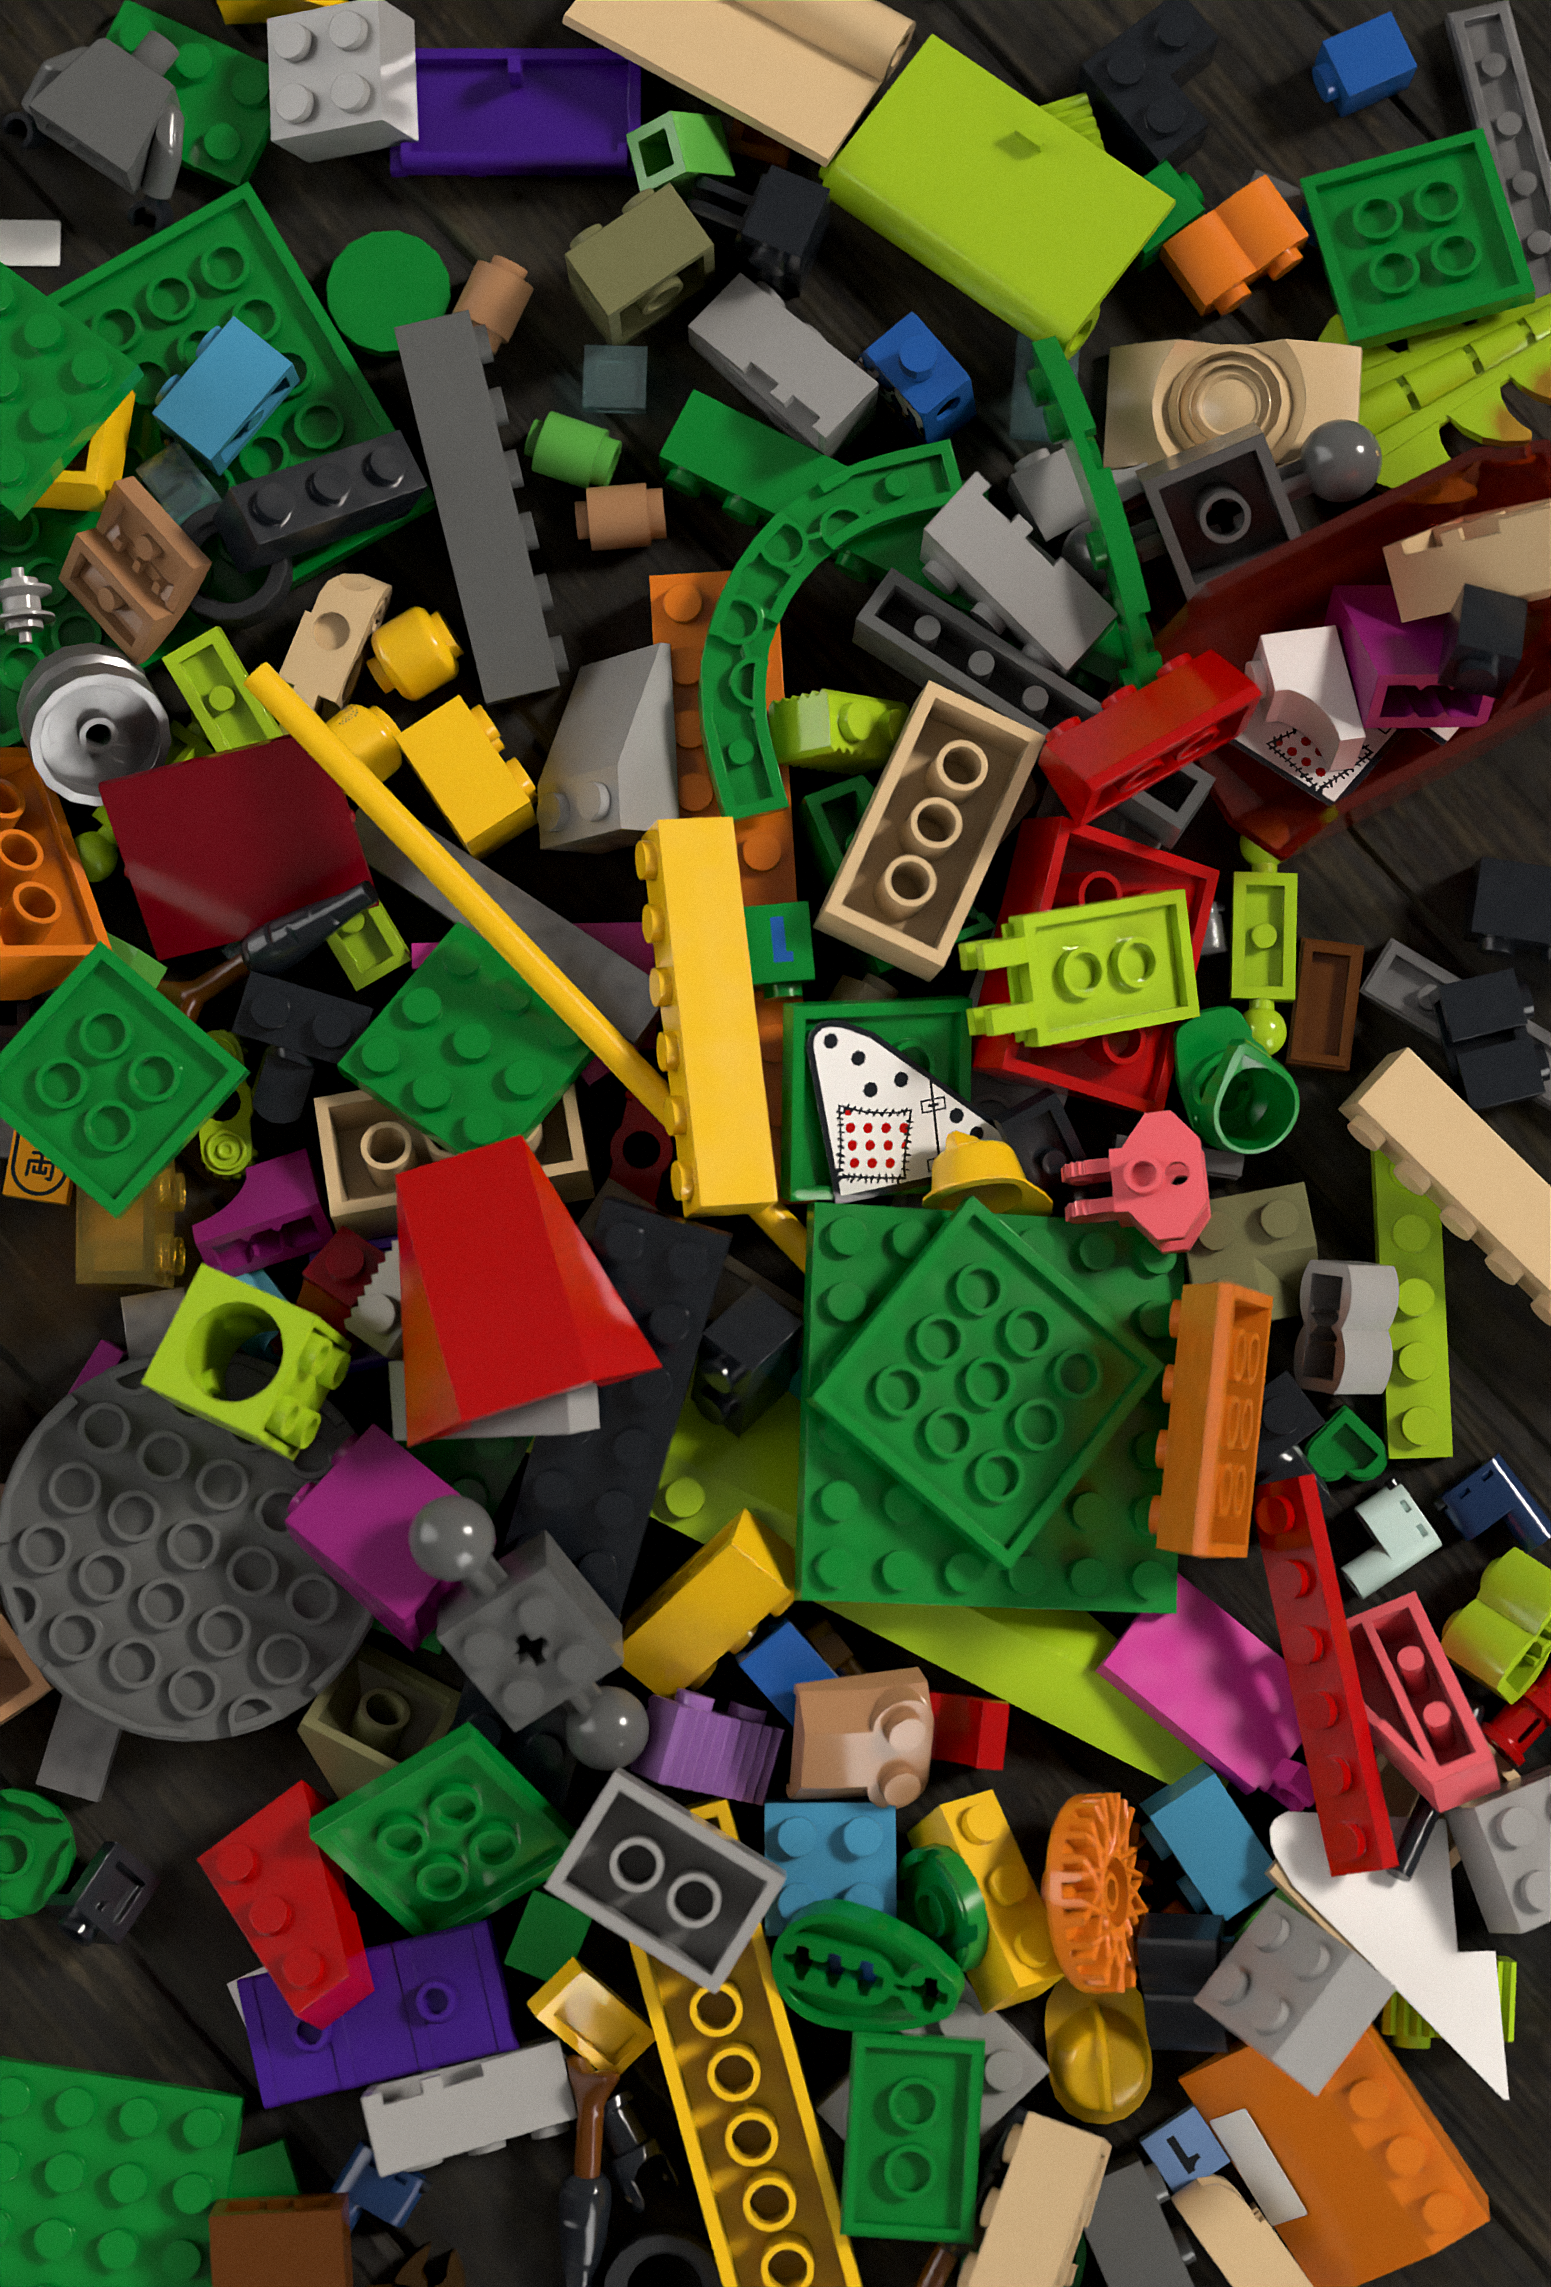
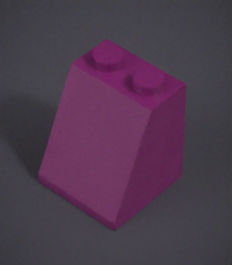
(360, 1529)

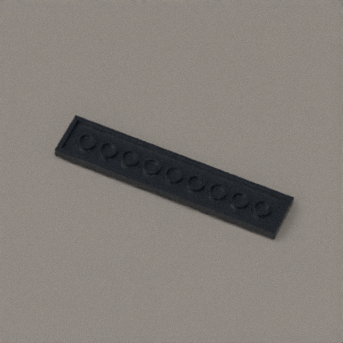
(602, 1483)

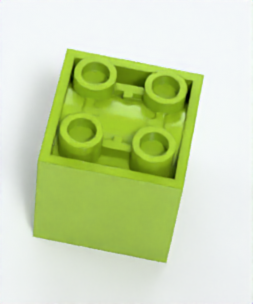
(206, 1333)

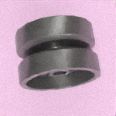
(91, 720)

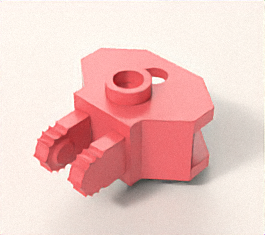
(1142, 1185)

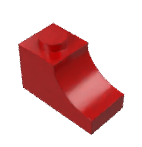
(969, 1729)

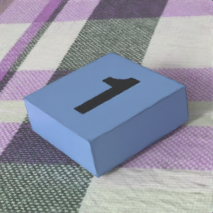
(1184, 2148)

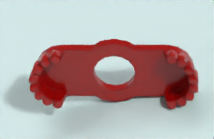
(640, 1181)

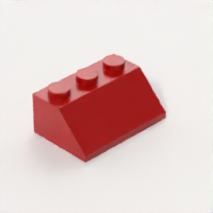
(1147, 733)

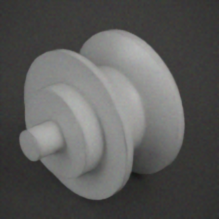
(22, 606)

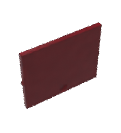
(232, 842)

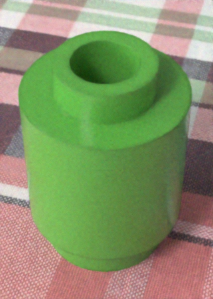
(572, 451)

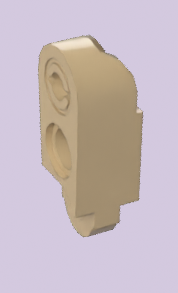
(335, 642)
(1237, 2235)

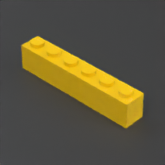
(706, 1017)

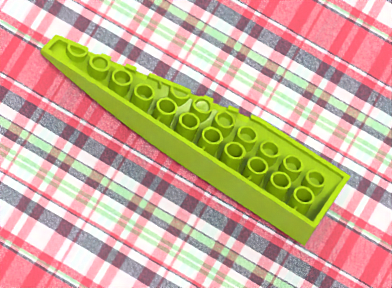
(1020, 1654)

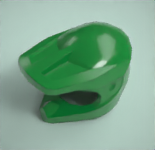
(1231, 1085)

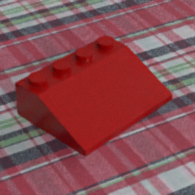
(1074, 866)

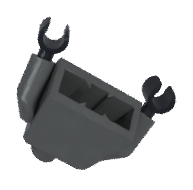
(113, 116)

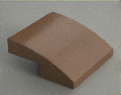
(134, 570)

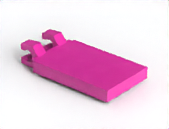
(1215, 1694)

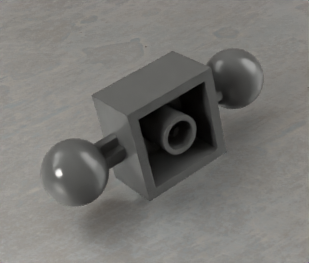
(1335, 463)
(529, 1631)

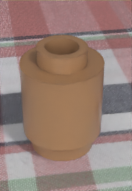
(496, 298)
(621, 516)

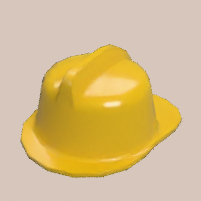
(988, 1173)
(1097, 2052)

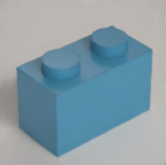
(224, 394)
(1209, 1842)

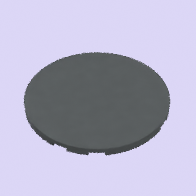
(161, 1564)

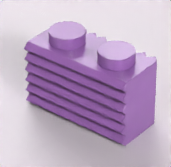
(710, 1748)

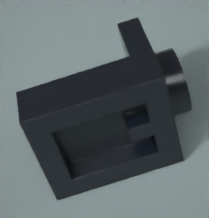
(104, 1898)

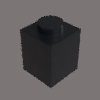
(1482, 641)

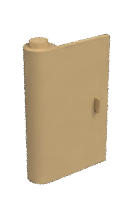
(774, 64)

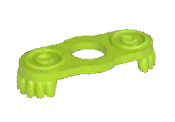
(228, 1144)

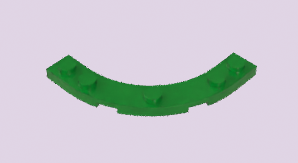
(1110, 542)
(759, 591)

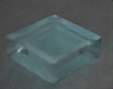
(615, 379)

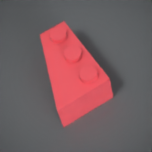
(1418, 1706)

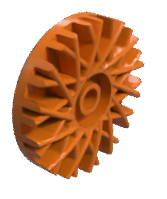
(1094, 1893)

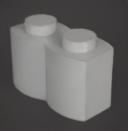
(1346, 1327)

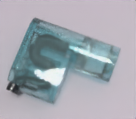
(176, 482)

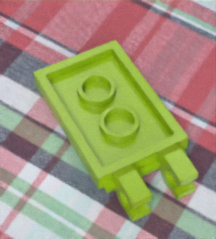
(1089, 969)

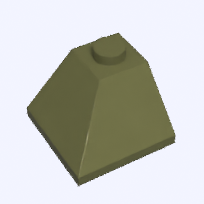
(375, 1719)

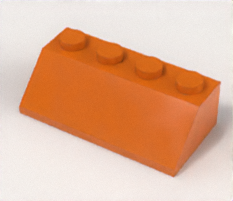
(44, 892)

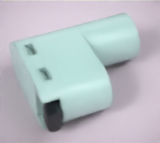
(1399, 1535)

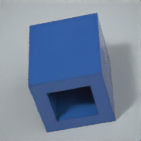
(1363, 65)

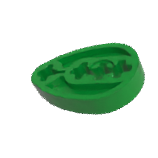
(847, 2001)

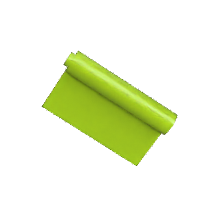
(996, 196)

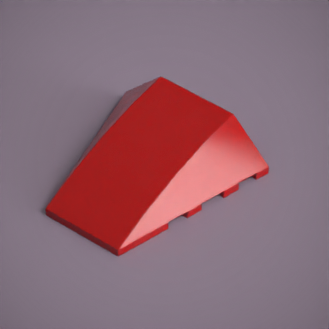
(500, 1293)

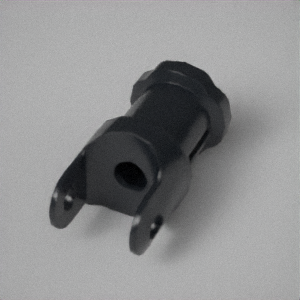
(631, 2146)

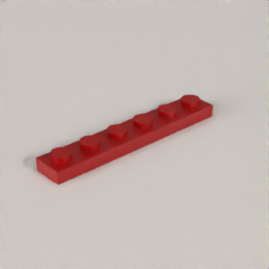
(1323, 1677)

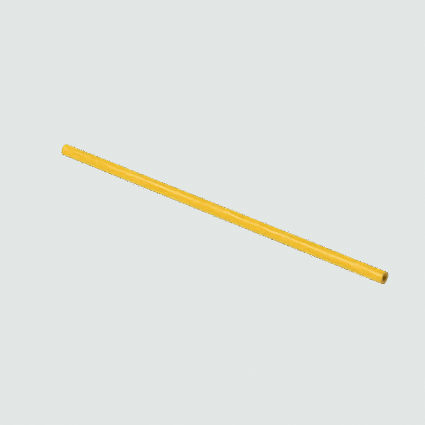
(488, 919)

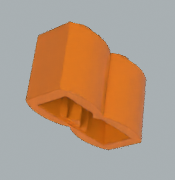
(1234, 247)

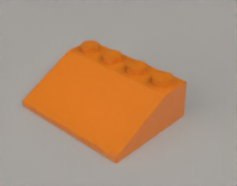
(1212, 1420)
(1360, 2156)

